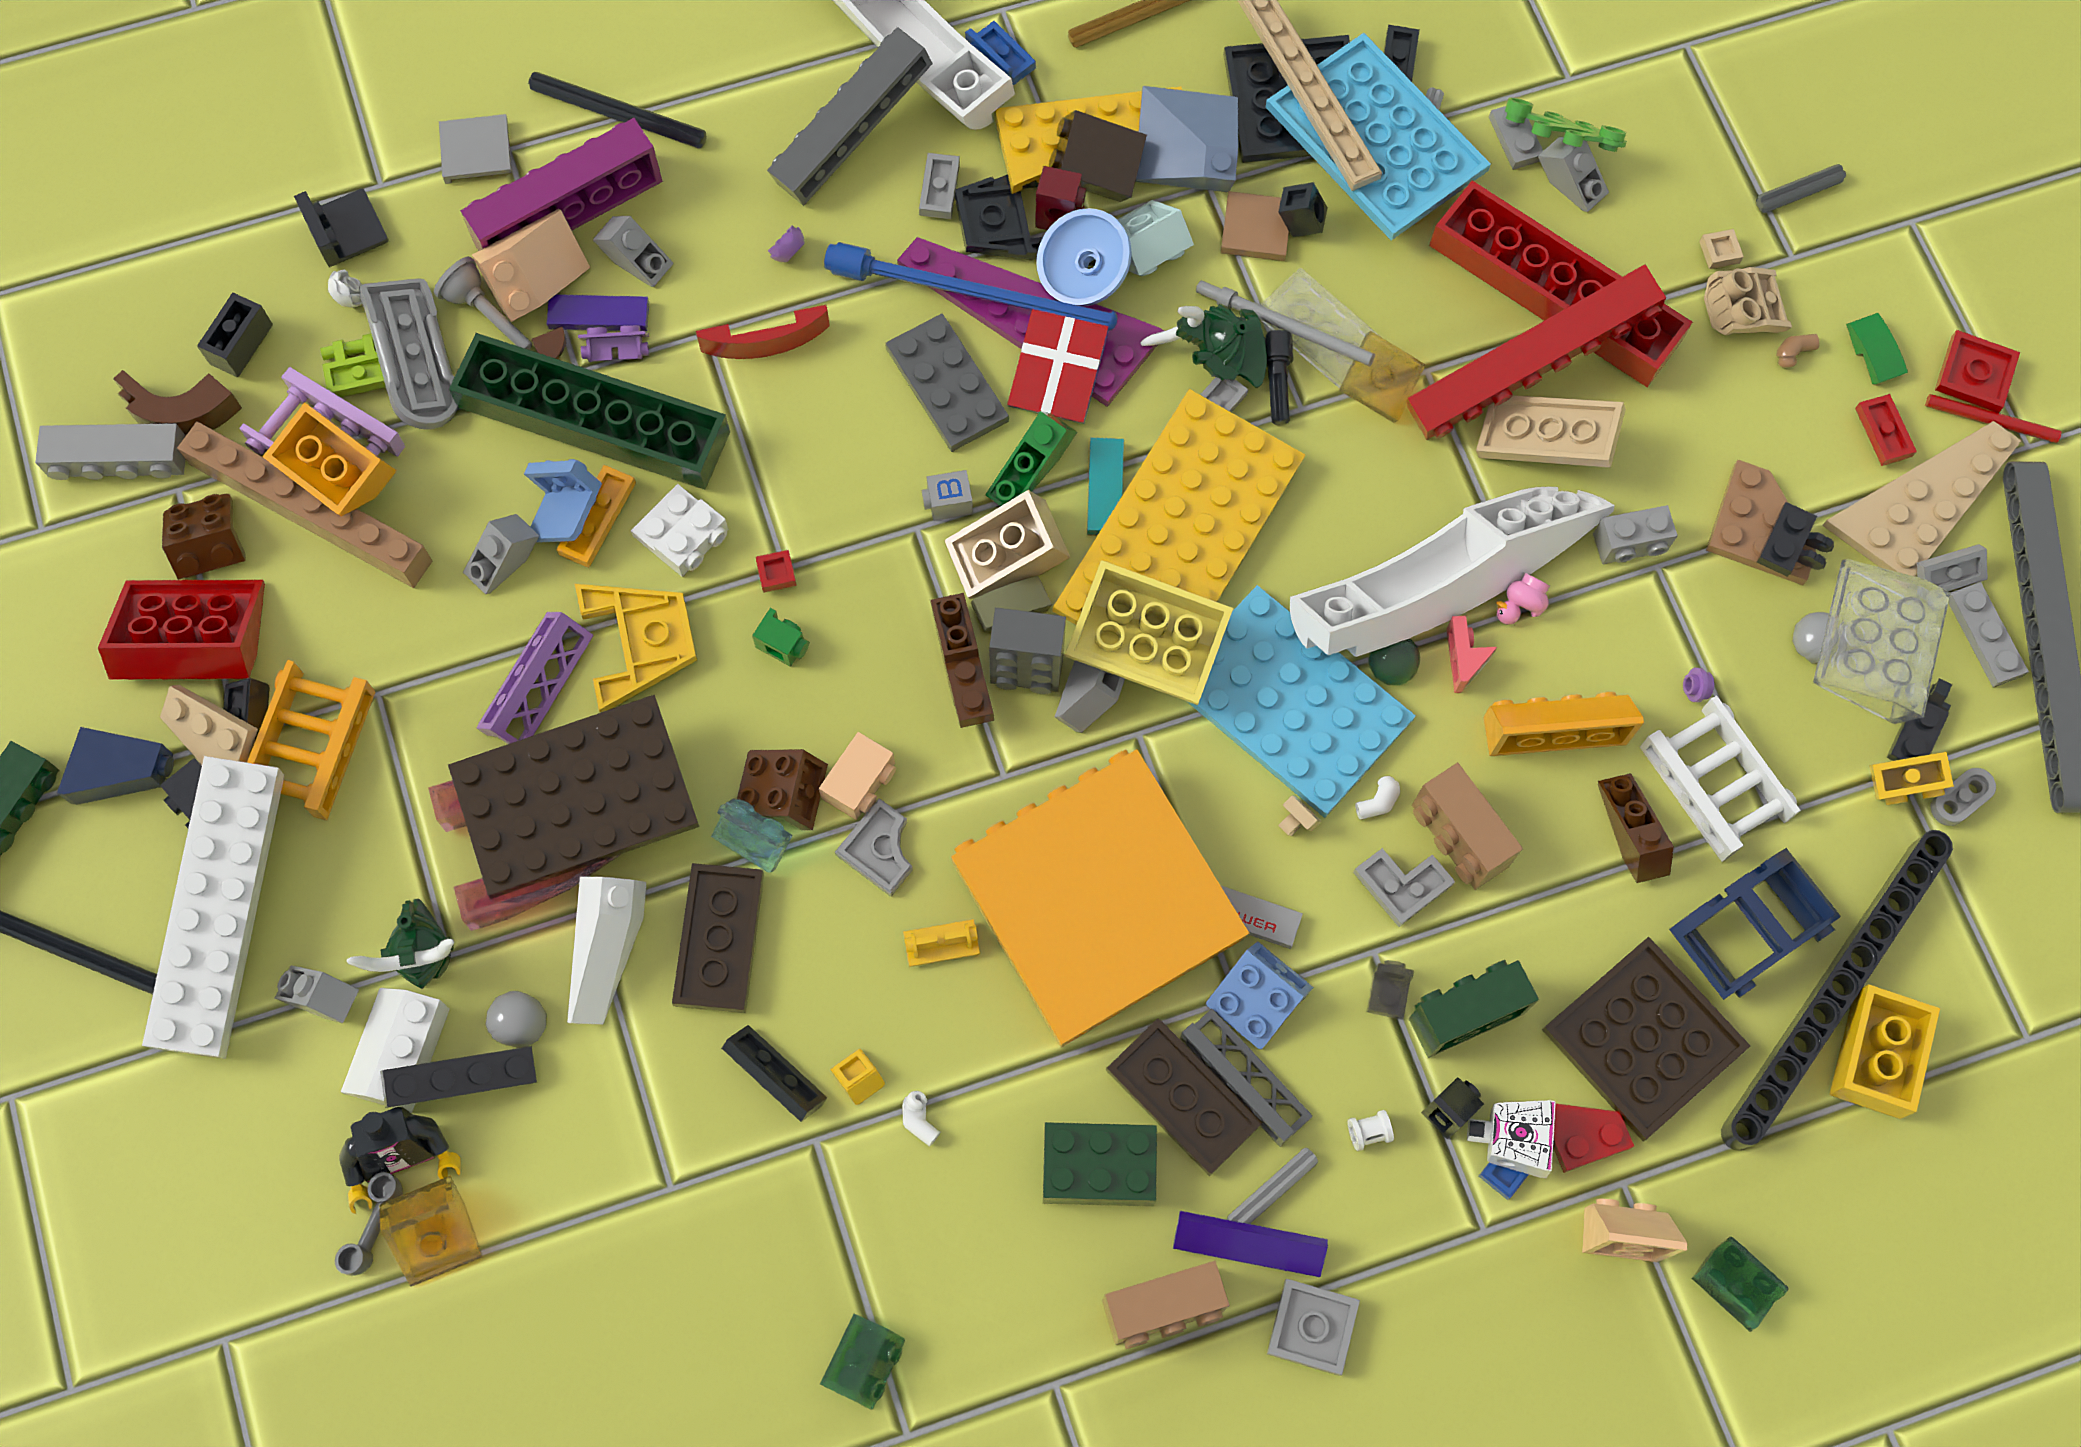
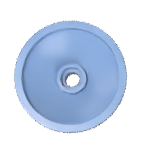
(1070, 248)

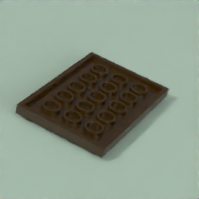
(572, 796)

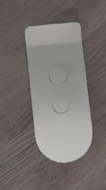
(410, 351)

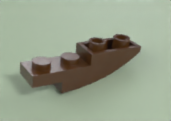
(962, 660)

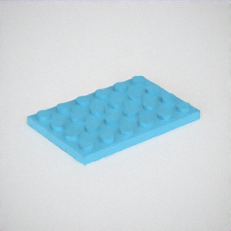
(1411, 141)
(1295, 707)

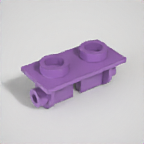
(601, 343)

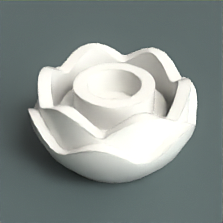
(344, 289)

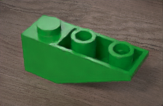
(1032, 458)

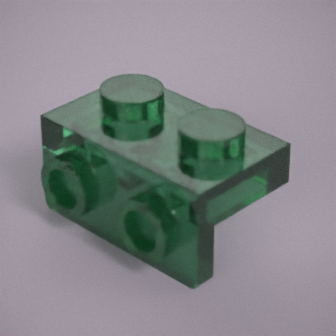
(1739, 1283)

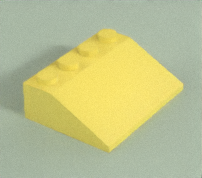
(1149, 632)

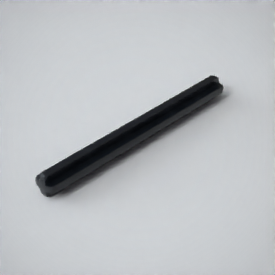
(617, 109)
(77, 952)

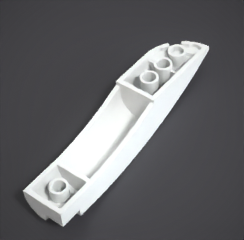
(960, 74)
(1447, 571)

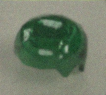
(1395, 663)

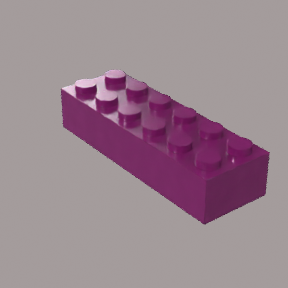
(578, 183)

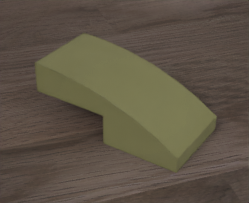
(1021, 595)

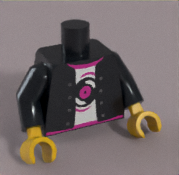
(391, 1144)

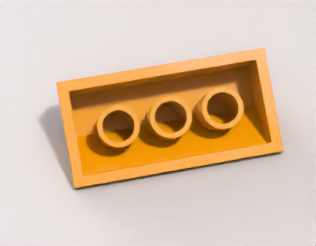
(1561, 724)

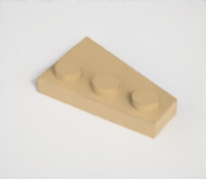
(206, 727)

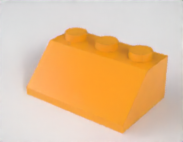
(328, 462)

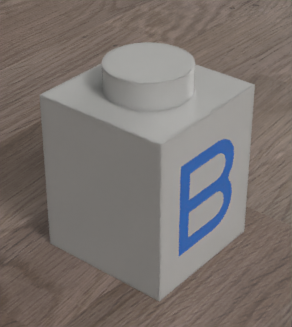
(948, 495)

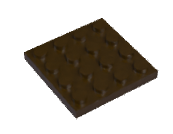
(1646, 1038)

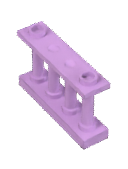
(331, 406)

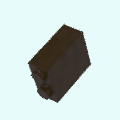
(1101, 152)

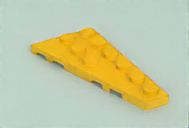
(1030, 130)

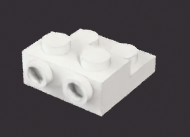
(681, 530)

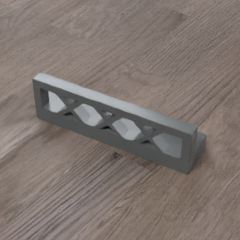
(1236, 1082)

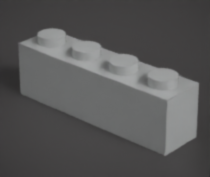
(110, 451)

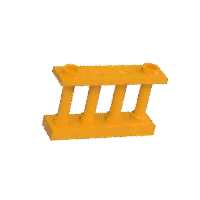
(342, 734)

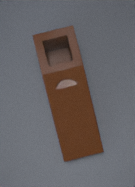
(1637, 829)

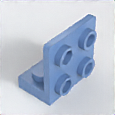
(1258, 995)

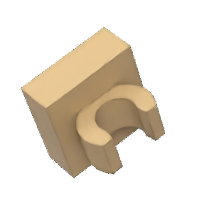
(1299, 816)

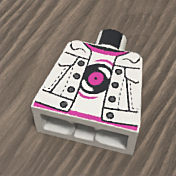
(1518, 1136)

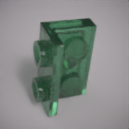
(863, 1361)

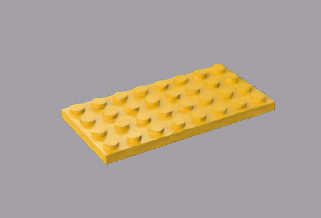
(1191, 504)

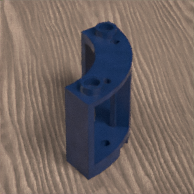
(1795, 891)

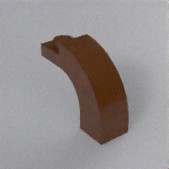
(204, 403)

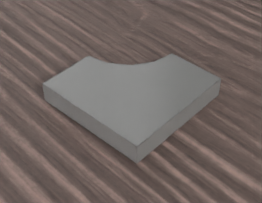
(875, 848)

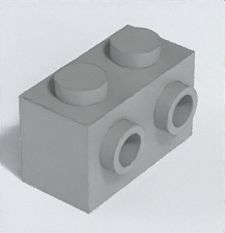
(1635, 535)

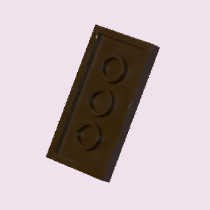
(718, 938)
(1184, 1096)

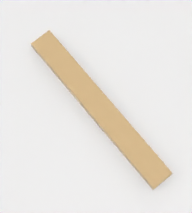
(1312, 92)

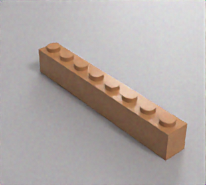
(270, 487)

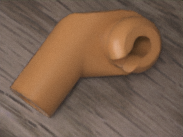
(1793, 346)

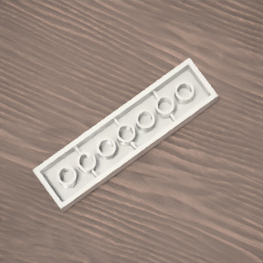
(214, 908)

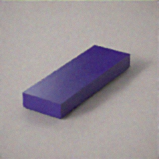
(595, 311)

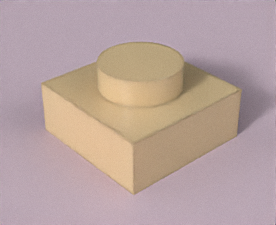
(1721, 249)

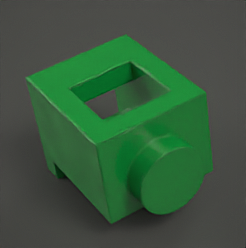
(780, 638)

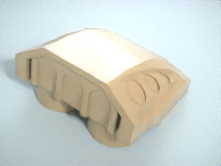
(1745, 302)

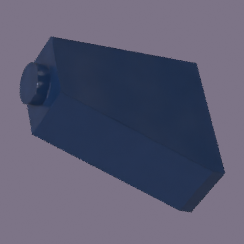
(112, 766)

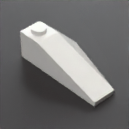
(604, 936)

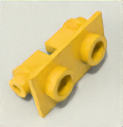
(941, 942)

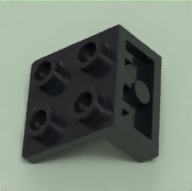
(342, 225)

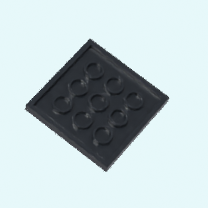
(1255, 79)

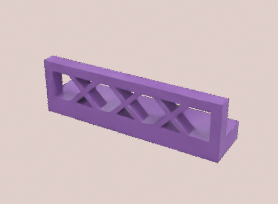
(525, 672)

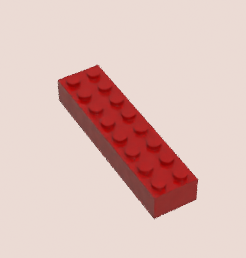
(1547, 275)

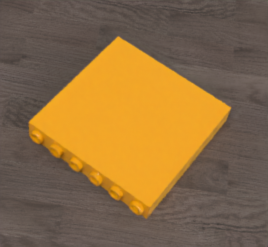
(1098, 896)

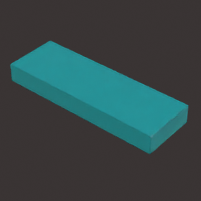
(1104, 481)

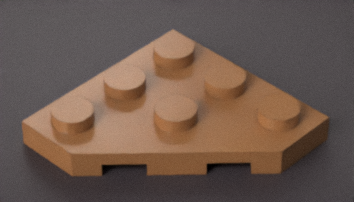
(1747, 517)

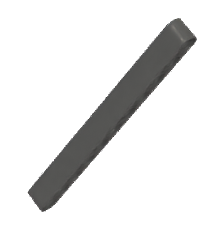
(2047, 627)

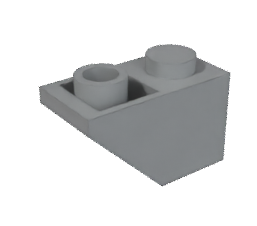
(1574, 173)
(633, 249)
(500, 552)
(1087, 696)
(316, 993)

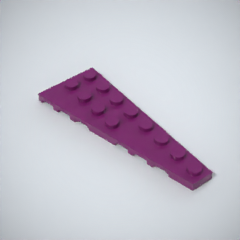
(1123, 346)

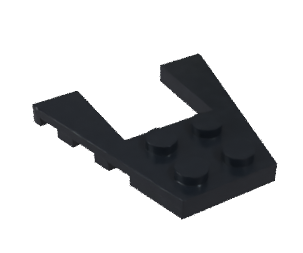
(996, 220)

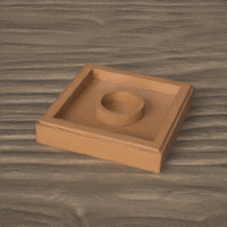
(1254, 227)

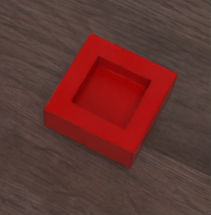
(775, 571)

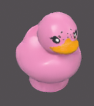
(1527, 593)

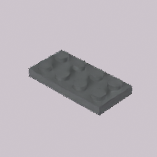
(947, 382)

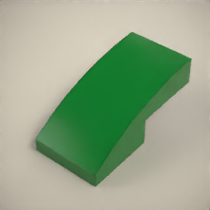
(1879, 348)

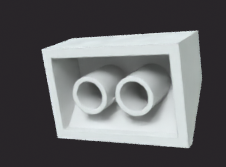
(397, 1034)

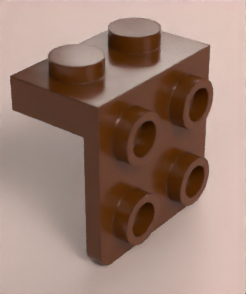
(201, 536)

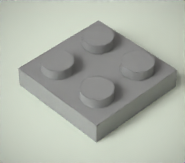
(1313, 1327)

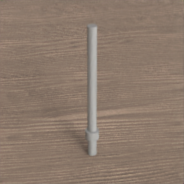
(1231, 299)

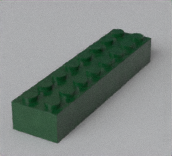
(590, 410)

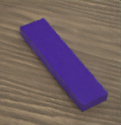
(1250, 1244)

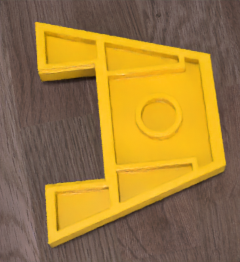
(652, 635)

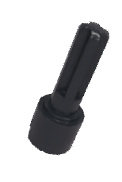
(1279, 356)

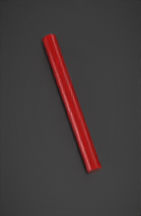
(1987, 416)

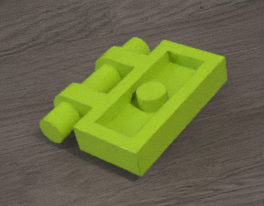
(354, 374)

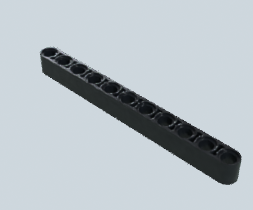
(1824, 996)

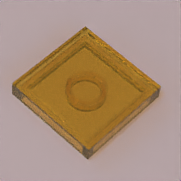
(1387, 381)

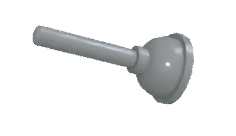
(462, 284)

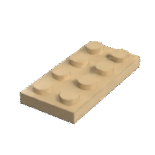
(1552, 431)

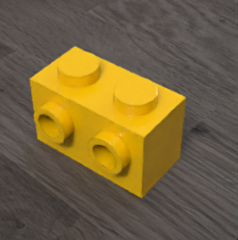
(1911, 775)

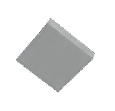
(474, 147)

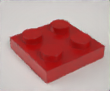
(1977, 371)

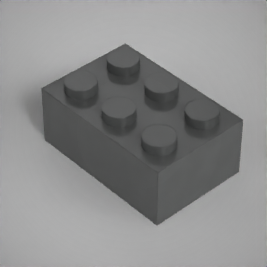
(1026, 650)

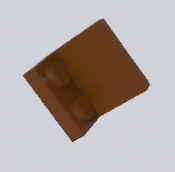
(783, 785)

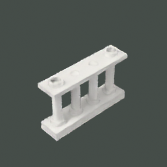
(1703, 807)

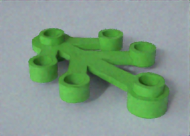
(1608, 137)

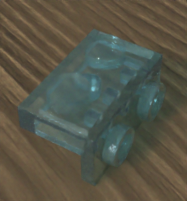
(751, 834)

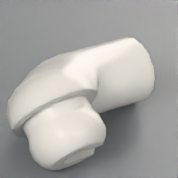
(1383, 801)
(915, 1118)

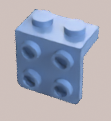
(567, 499)

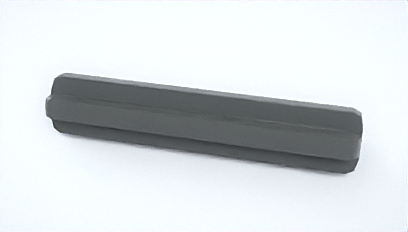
(1800, 188)

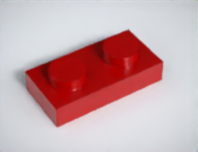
(1885, 429)

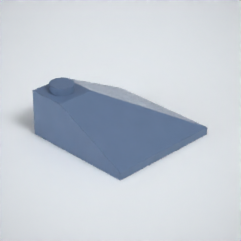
(1188, 139)

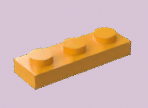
(609, 501)

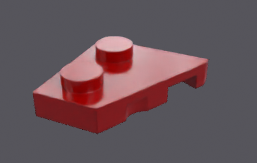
(1587, 1135)

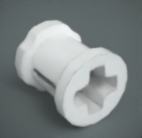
(1370, 1130)

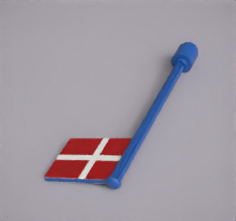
(1059, 346)

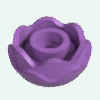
(787, 245)

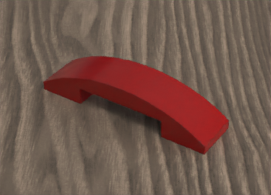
(765, 342)

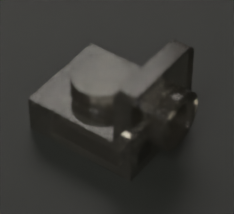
(1389, 989)

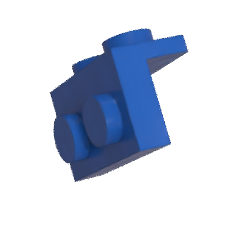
(1002, 51)

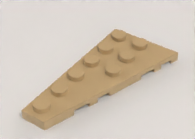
(1920, 508)

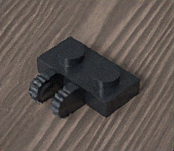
(1788, 538)

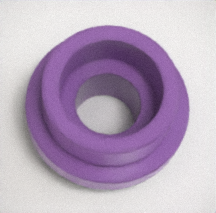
(1698, 685)

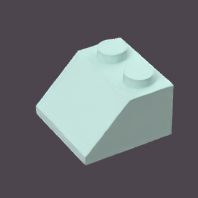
(1155, 235)

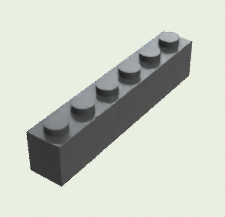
(850, 116)

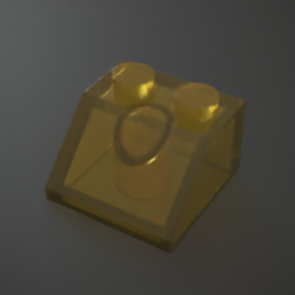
(429, 1231)

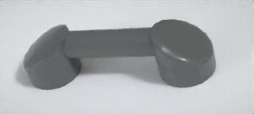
(354, 1258)

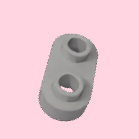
(1961, 798)

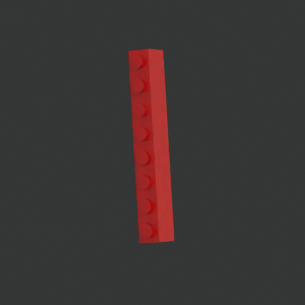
(1537, 352)

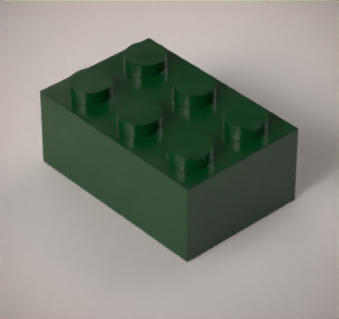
(1472, 1007)
(1099, 1164)

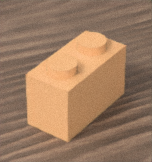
(858, 776)

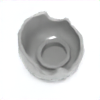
(1809, 635)
(516, 1019)

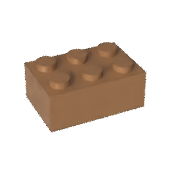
(1465, 826)
(1166, 1305)

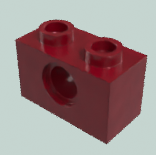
(1057, 195)

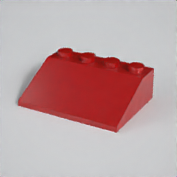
(183, 630)

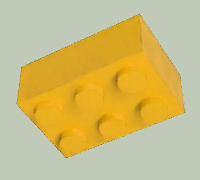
(1885, 1052)

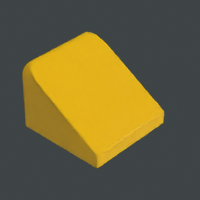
(858, 1076)

